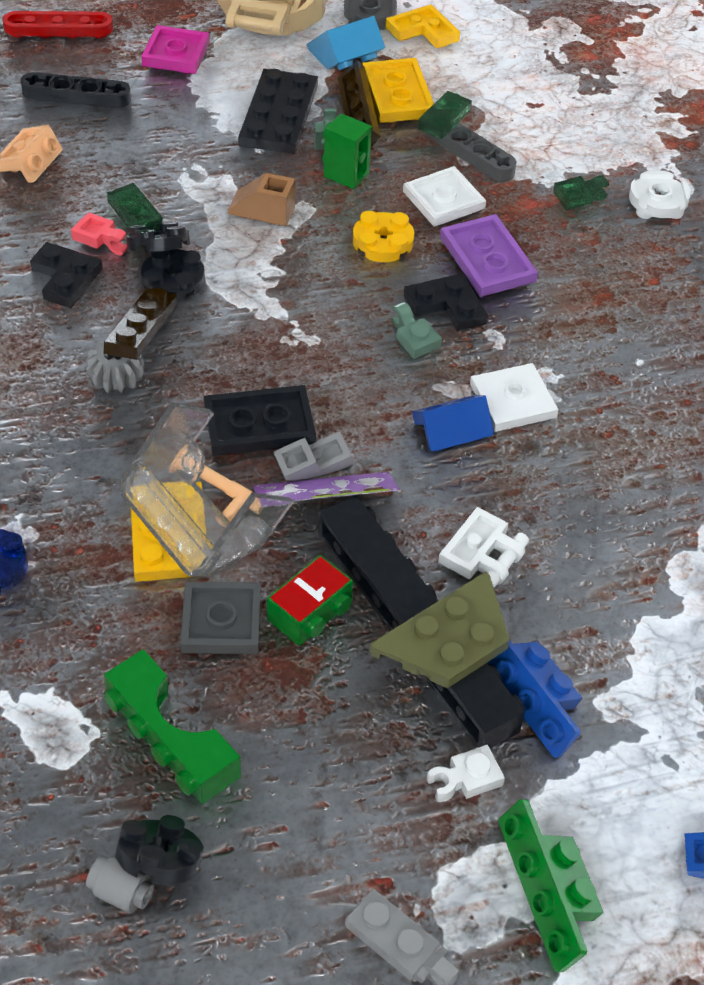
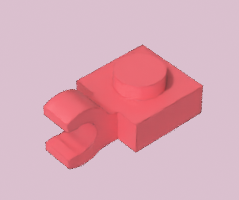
(96, 230)

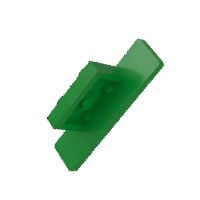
(552, 882)

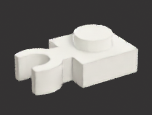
(470, 771)

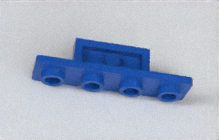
(543, 692)

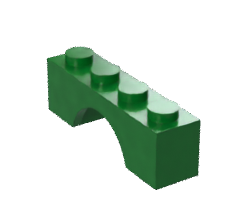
(200, 760)

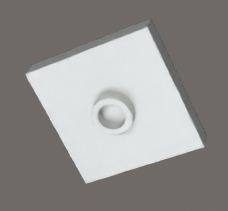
(444, 196)
(515, 396)

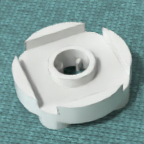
(669, 204)

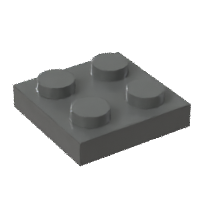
(221, 618)

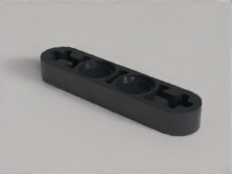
(106, 92)

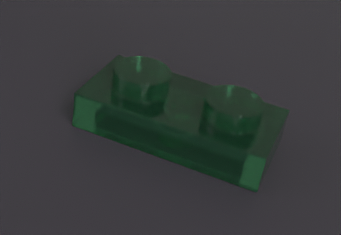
(444, 114)
(133, 207)

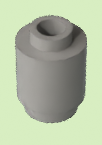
(117, 886)

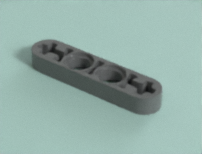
(495, 164)

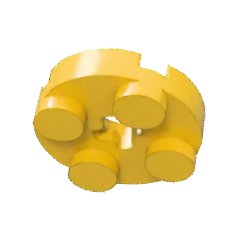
(376, 224)

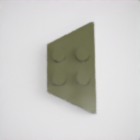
(449, 635)

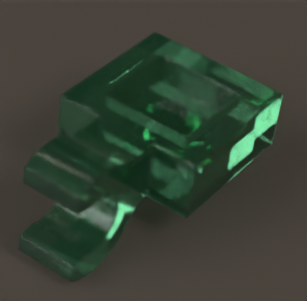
(578, 192)

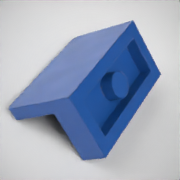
(455, 422)

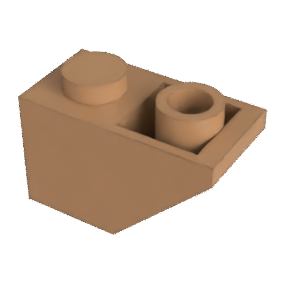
(266, 199)

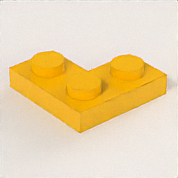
(425, 22)

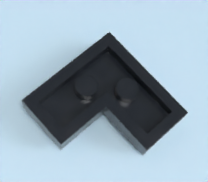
(70, 273)
(447, 294)

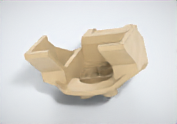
(273, 16)

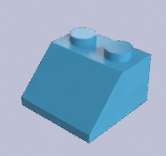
(348, 43)

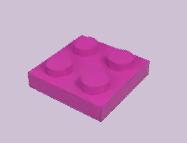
(175, 49)

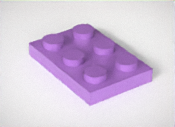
(488, 255)

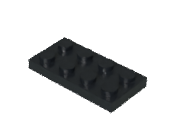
(278, 111)

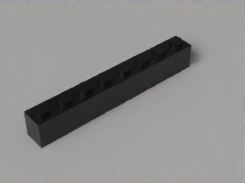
(397, 594)

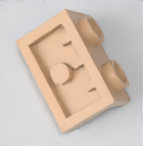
(31, 152)

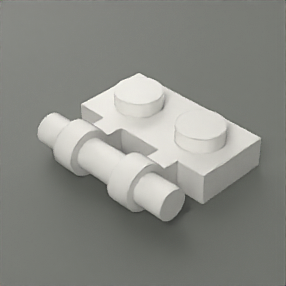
(476, 540)

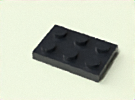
(259, 419)

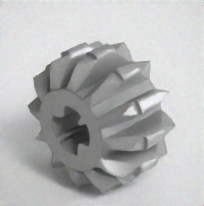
(113, 371)

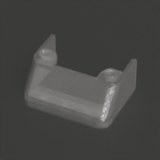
(176, 510)

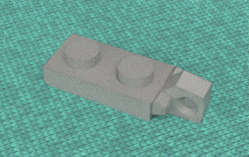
(401, 941)

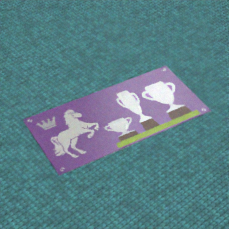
(330, 486)

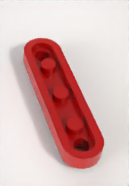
(58, 23)

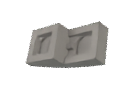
(308, 461)

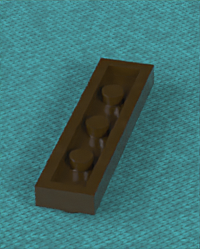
(357, 98)
(140, 323)

